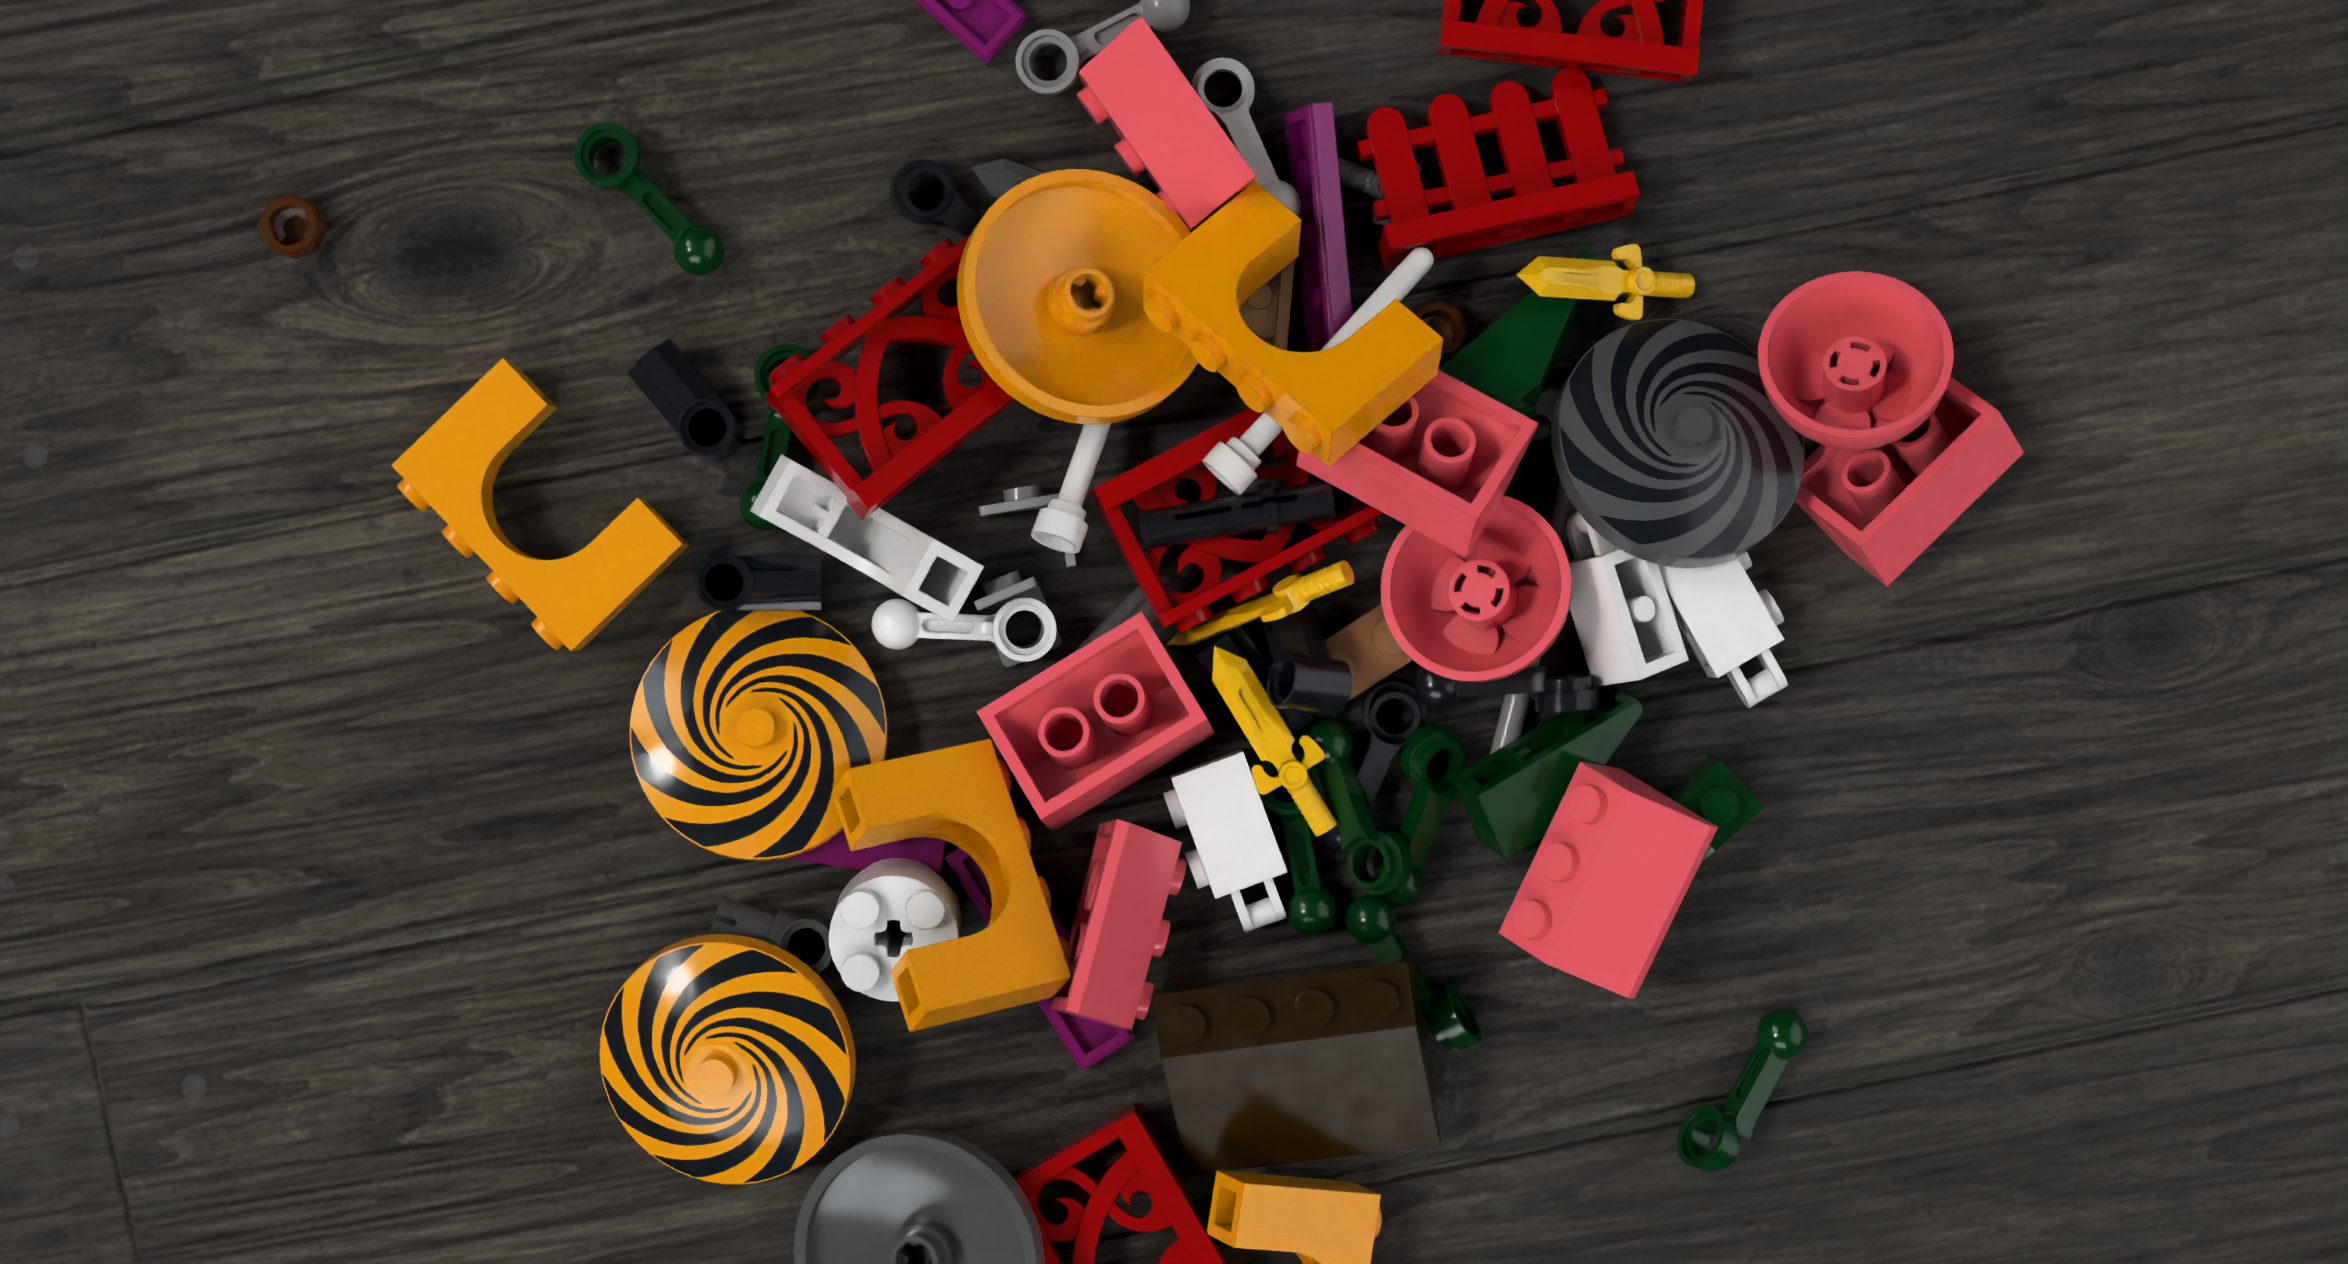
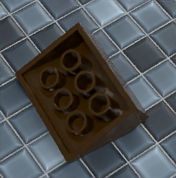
(1297, 1064)

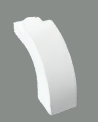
(877, 546)

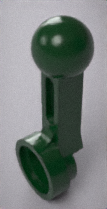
(696, 247)
(777, 433)
(1429, 800)
(1353, 817)
(1310, 907)
(1446, 1010)
(1779, 1037)

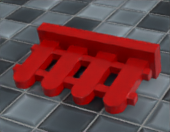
(1474, 218)

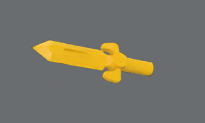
(1605, 280)
(1287, 598)
(1271, 739)

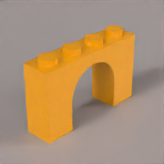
(1317, 397)
(455, 475)
(964, 800)
(1300, 1215)

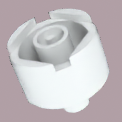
(886, 892)

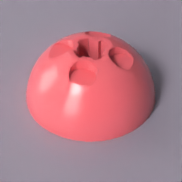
(1859, 332)
(1430, 586)

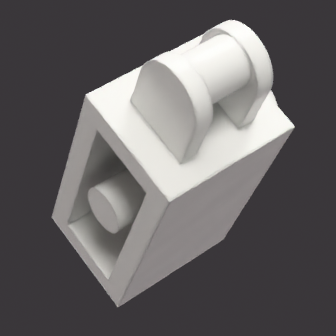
(1620, 610)
(1728, 624)
(1229, 834)

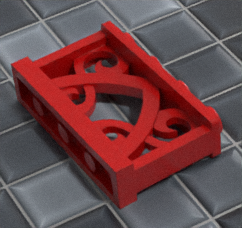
(1634, 54)
(890, 460)
(1153, 487)
(1135, 1169)

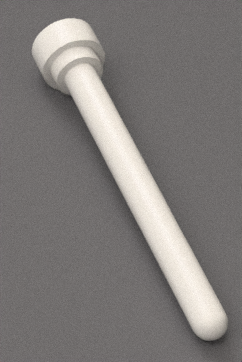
(1238, 458)
(1062, 522)

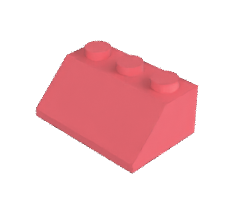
(1163, 125)
(1435, 461)
(1902, 496)
(1095, 722)
(1607, 879)
(1120, 924)

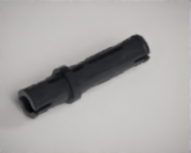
(1236, 514)

